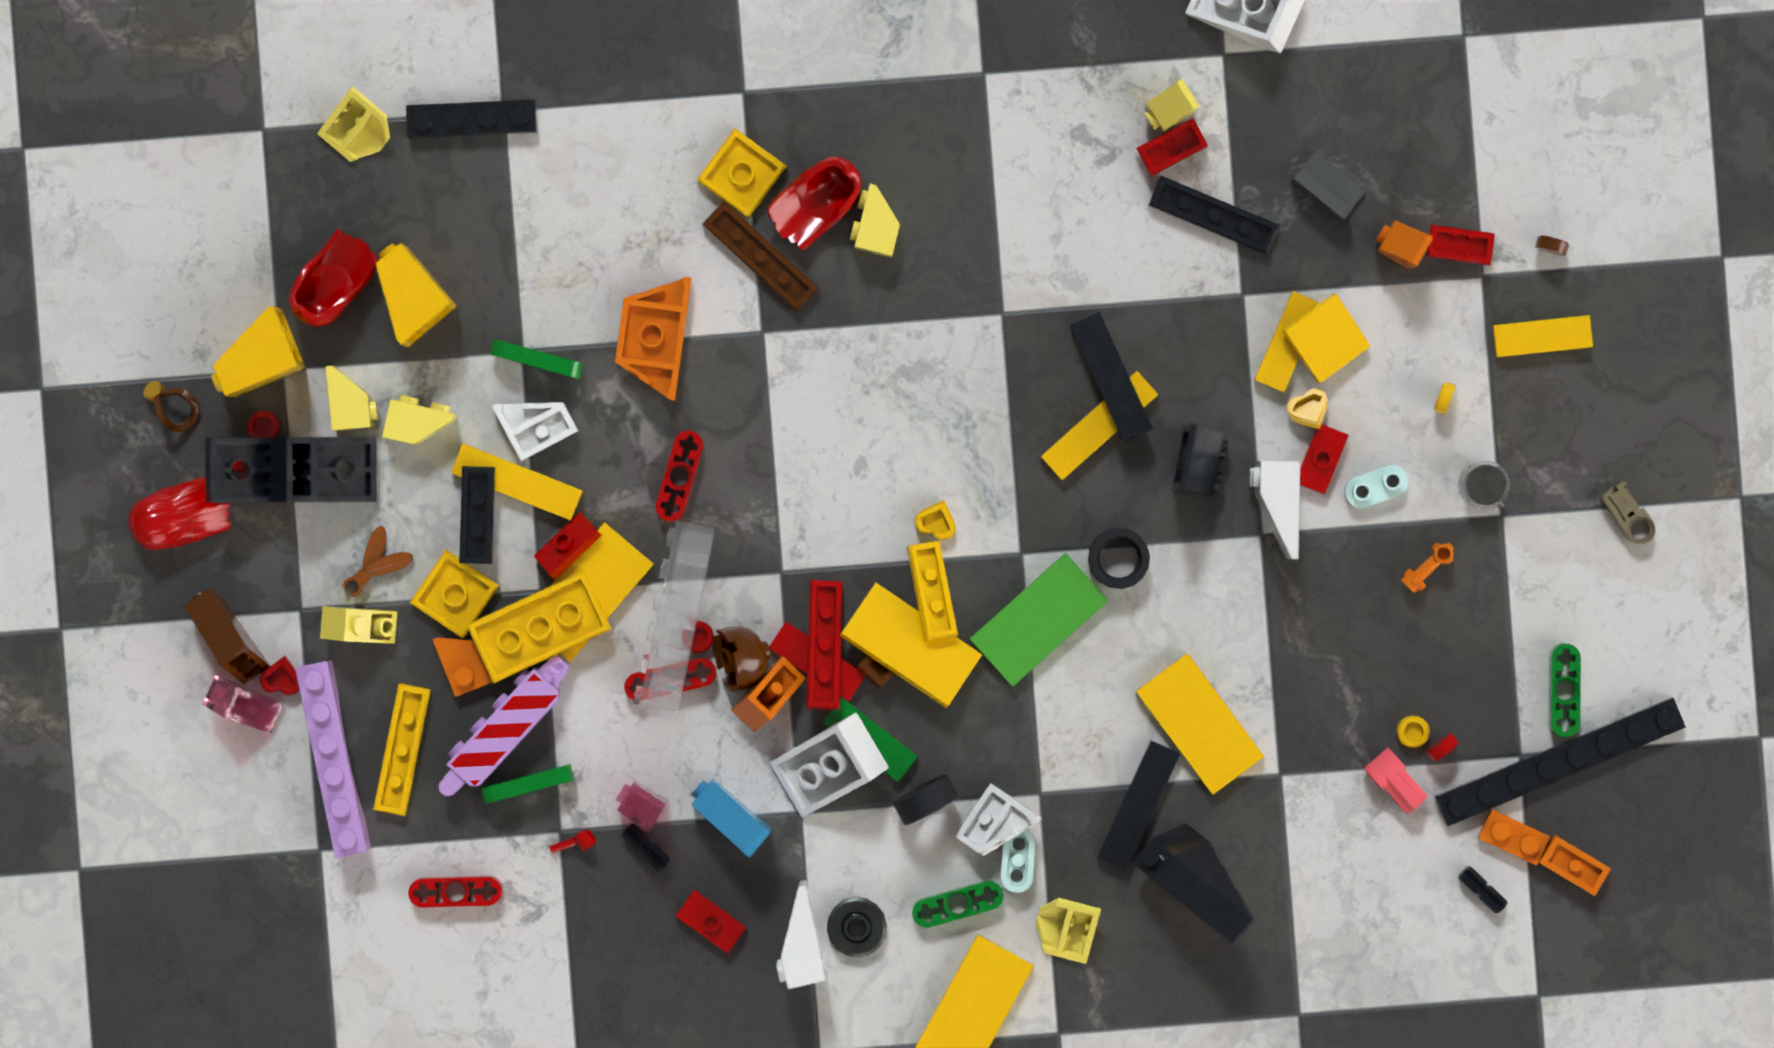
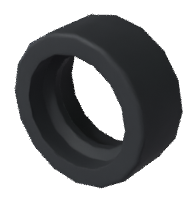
(1116, 582)
(925, 799)

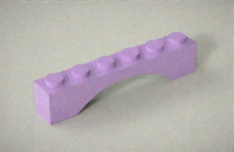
(331, 758)

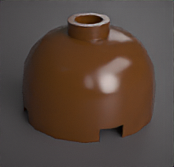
(741, 656)

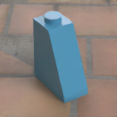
(730, 816)

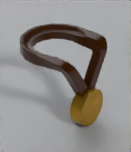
(155, 391)

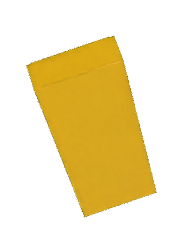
(1542, 336)
(1280, 355)
(932, 591)

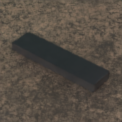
(1213, 215)
(1111, 377)
(1138, 805)

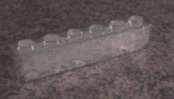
(676, 620)

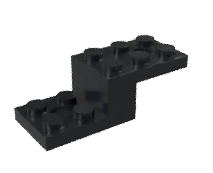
(290, 469)

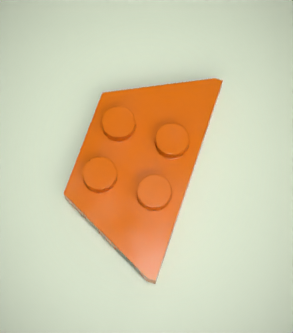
(654, 335)

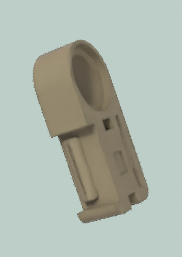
(1626, 511)

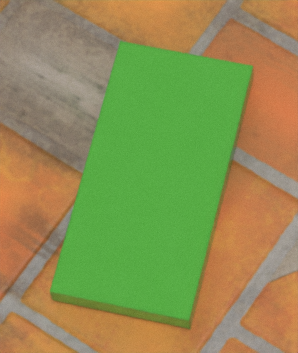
(1039, 619)

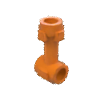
(1440, 554)

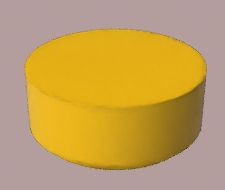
(1444, 398)
(1412, 731)

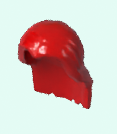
(815, 201)
(332, 279)
(177, 516)

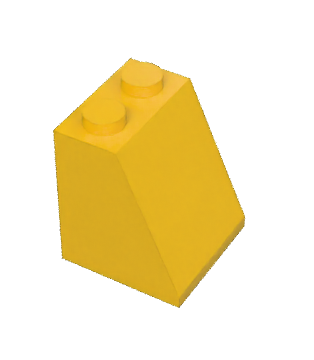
(411, 294)
(258, 356)

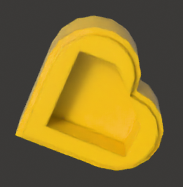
(1308, 409)
(936, 520)

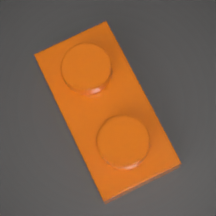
(1513, 837)
(1574, 865)

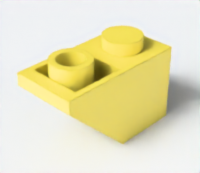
(878, 224)
(415, 423)
(358, 625)

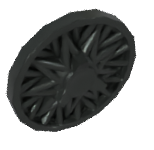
(856, 927)

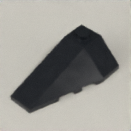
(1192, 873)

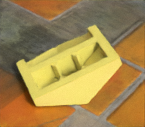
(356, 127)
(1067, 929)

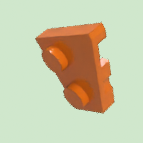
(462, 664)

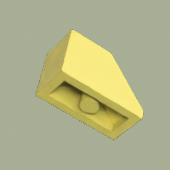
(1170, 107)
(349, 403)

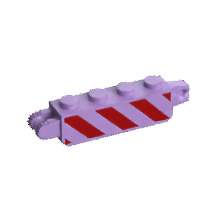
(506, 727)

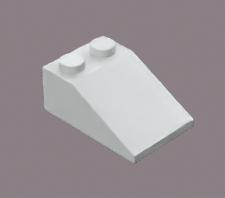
(1254, 21)
(1278, 495)
(829, 765)
(802, 953)

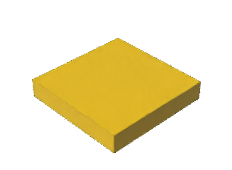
(741, 173)
(1326, 338)
(454, 593)

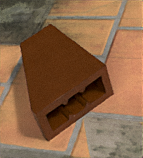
(226, 636)

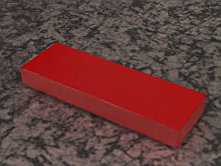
(794, 647)

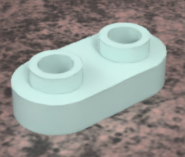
(1376, 486)
(1020, 860)

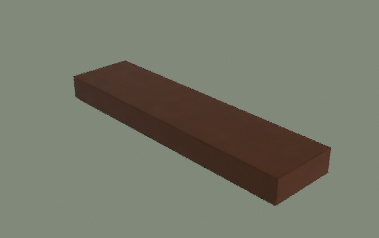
(760, 256)

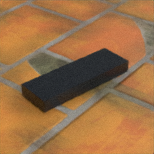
(477, 515)

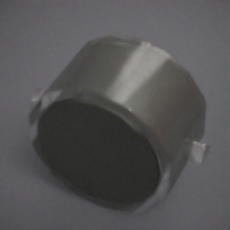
(1484, 485)

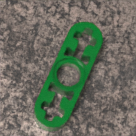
(536, 359)
(1554, 666)
(527, 783)
(952, 916)

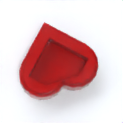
(280, 677)

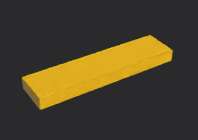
(1090, 433)
(522, 482)
(402, 749)

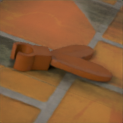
(374, 565)

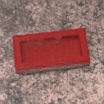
(1172, 147)
(1460, 245)
(1322, 458)
(567, 545)
(711, 921)

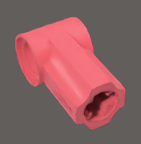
(1390, 775)

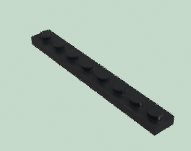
(1560, 761)

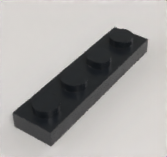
(471, 119)

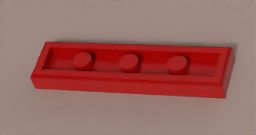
(824, 645)

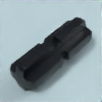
(641, 843)
(1478, 885)

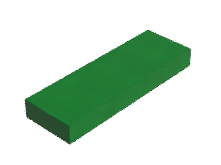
(894, 753)

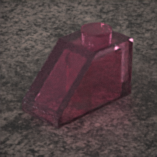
(242, 704)
(640, 804)

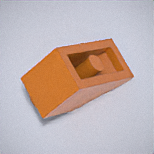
(1403, 244)
(768, 694)

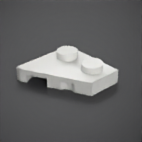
(535, 425)
(995, 821)

